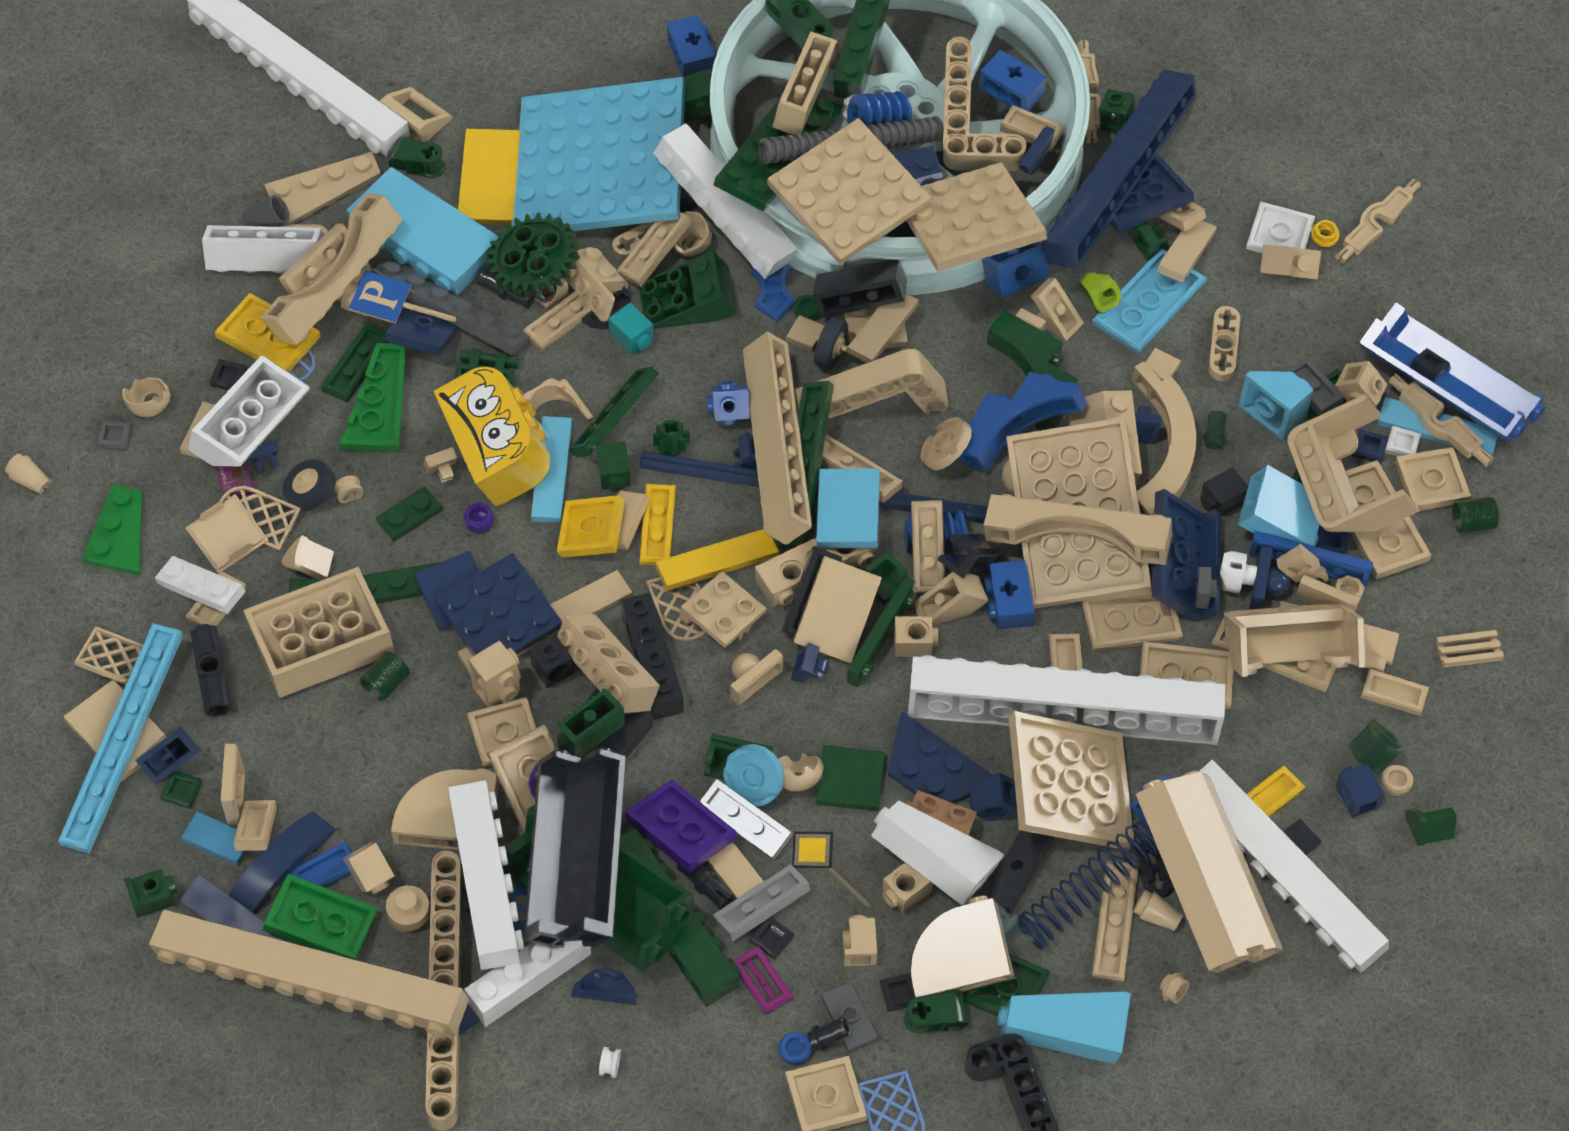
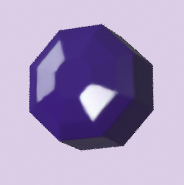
(478, 518)

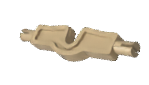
(1094, 118)
(1368, 228)
(1451, 430)

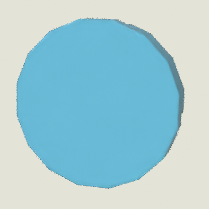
(754, 774)

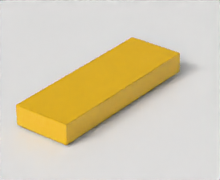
(657, 523)

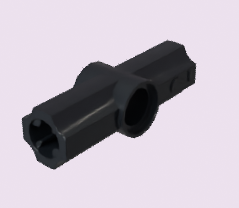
(212, 684)

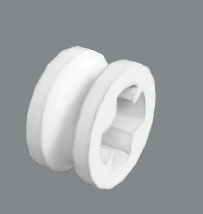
(609, 1062)

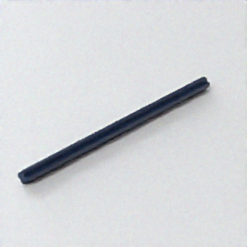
(749, 477)

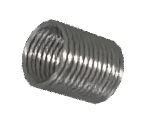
(267, 213)

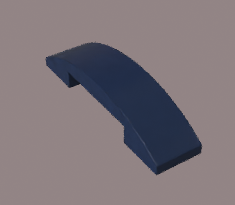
(280, 859)

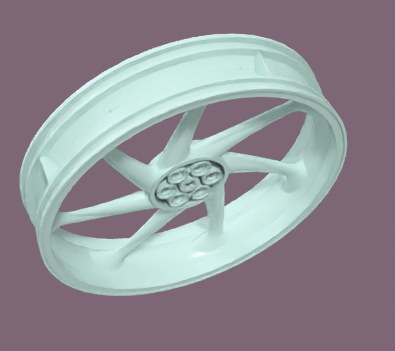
(1021, 23)

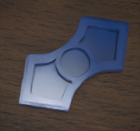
(774, 298)

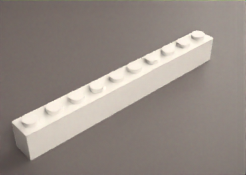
(301, 72)

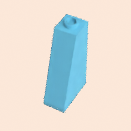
(1070, 1023)

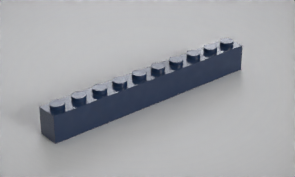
(1119, 169)

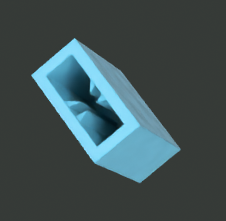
(1278, 507)

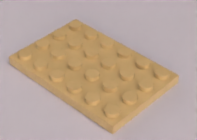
(1087, 468)

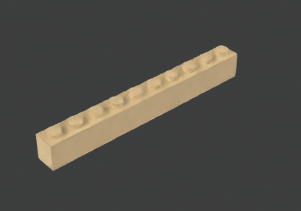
(309, 973)

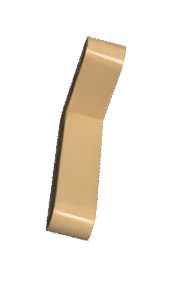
(961, 139)
(885, 378)

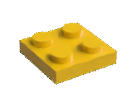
(590, 526)

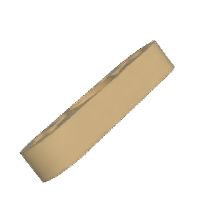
(1230, 335)

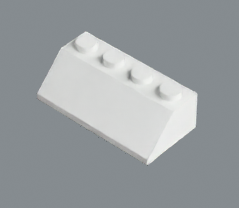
(246, 414)

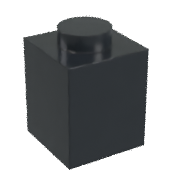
(1224, 492)

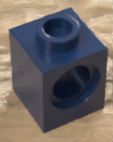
(993, 797)

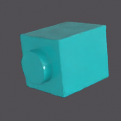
(631, 329)

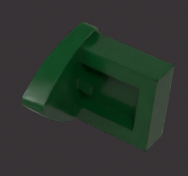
(1431, 825)

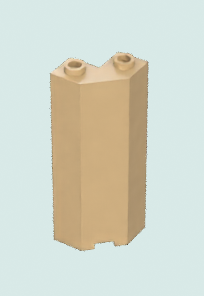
(1208, 871)

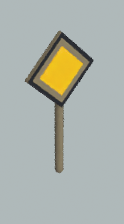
(814, 851)

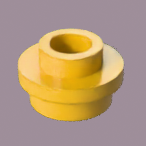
(1327, 227)

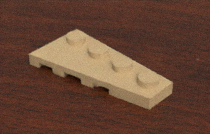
(324, 185)

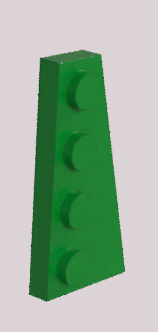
(379, 403)

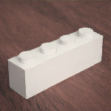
(256, 247)
(512, 984)

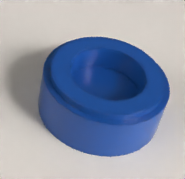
(795, 1048)

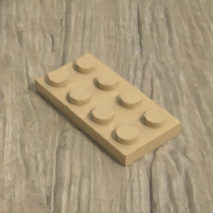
(1393, 546)

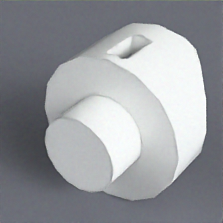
(1236, 572)

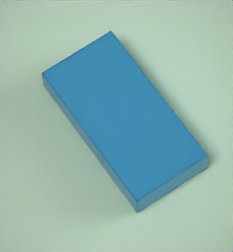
(213, 838)

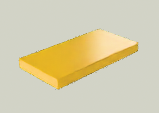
(489, 175)

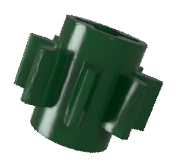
(671, 438)

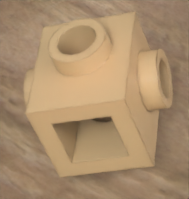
(1361, 379)

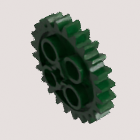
(533, 255)

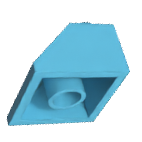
(1276, 400)

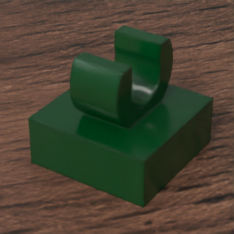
(1147, 240)

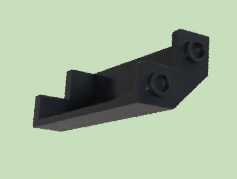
(574, 848)

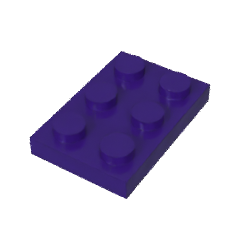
(680, 825)

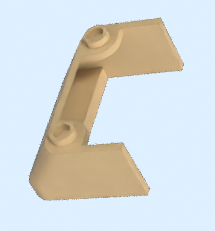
(1318, 452)
(1294, 634)

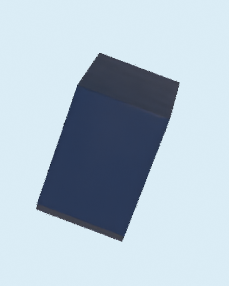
(167, 754)

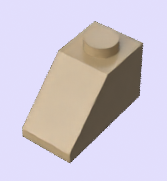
(952, 598)

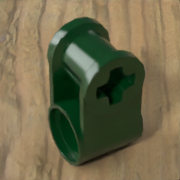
(414, 157)
(940, 1012)

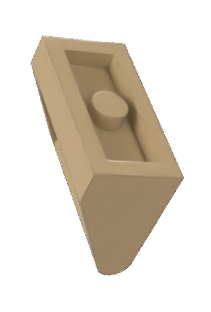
(418, 128)

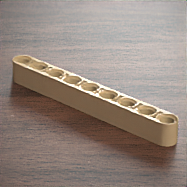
(448, 973)

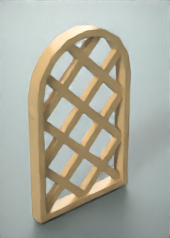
(258, 494)
(656, 600)
(132, 645)

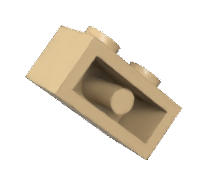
(495, 674)

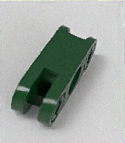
(798, 19)

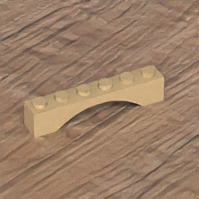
(368, 228)
(1018, 519)

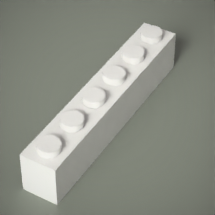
(743, 224)
(484, 875)

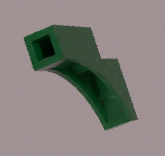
(1030, 350)

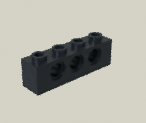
(652, 653)

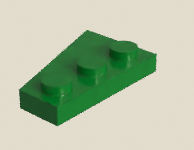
(117, 533)

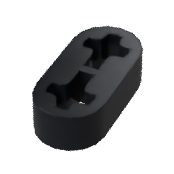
(1146, 873)

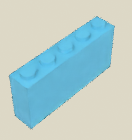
(433, 234)

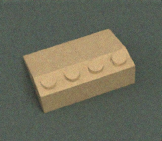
(319, 632)

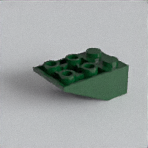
(689, 293)

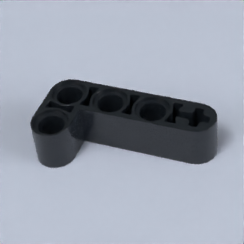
(1012, 1070)

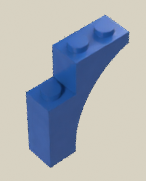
(1002, 416)

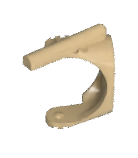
(556, 390)

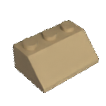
(1112, 405)

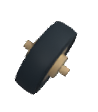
(831, 343)
(309, 484)

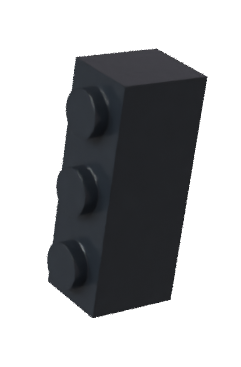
(860, 287)

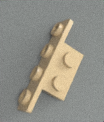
(595, 280)

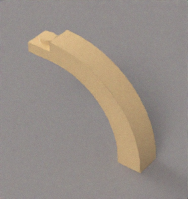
(1180, 430)

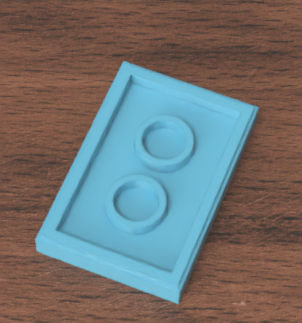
(848, 508)

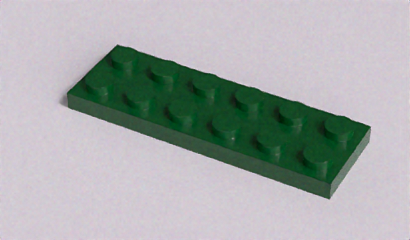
(747, 175)

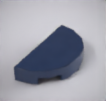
(1037, 151)
(605, 986)

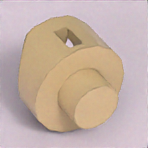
(407, 908)

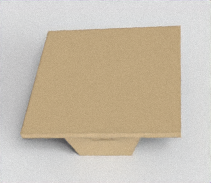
(226, 533)

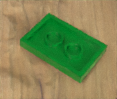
(319, 918)

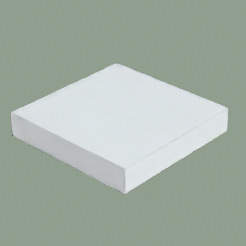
(1279, 227)

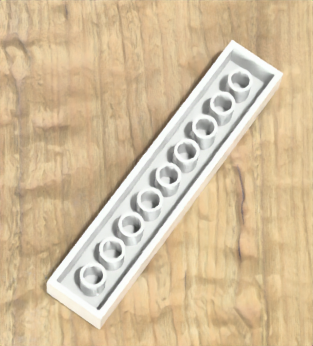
(1108, 701)

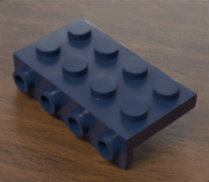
(1192, 545)

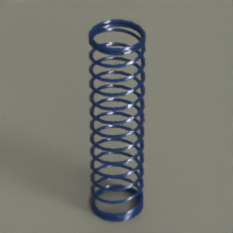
(1026, 924)

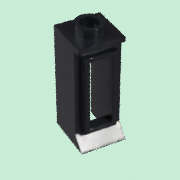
(979, 555)

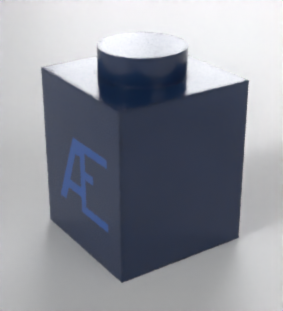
(1359, 790)

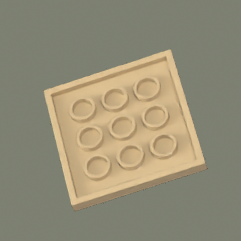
(849, 191)
(975, 218)
(1070, 780)

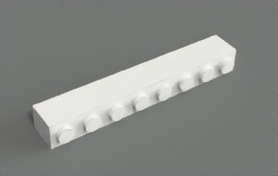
(1298, 877)

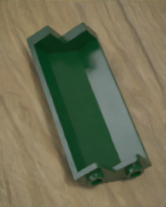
(647, 902)

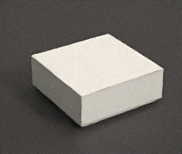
(1402, 442)

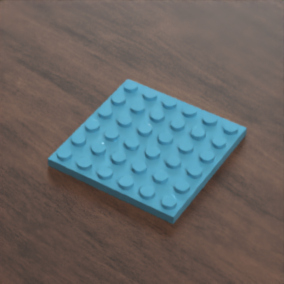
(593, 155)

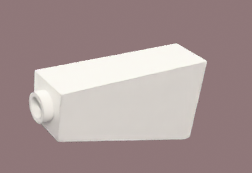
(936, 850)

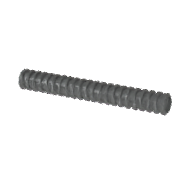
(888, 134)

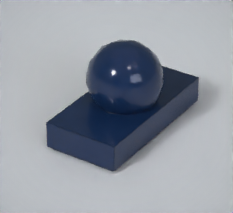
(1267, 581)

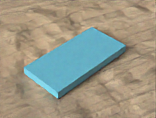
(1147, 304)

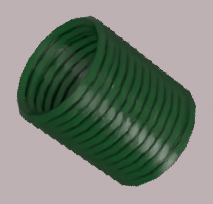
(1476, 514)
(385, 675)

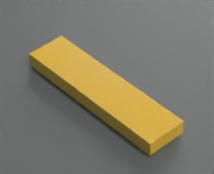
(715, 558)

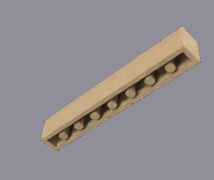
(776, 439)

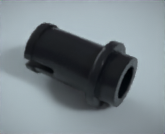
(822, 1036)

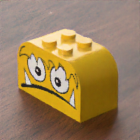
(495, 433)

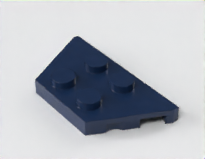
(930, 764)

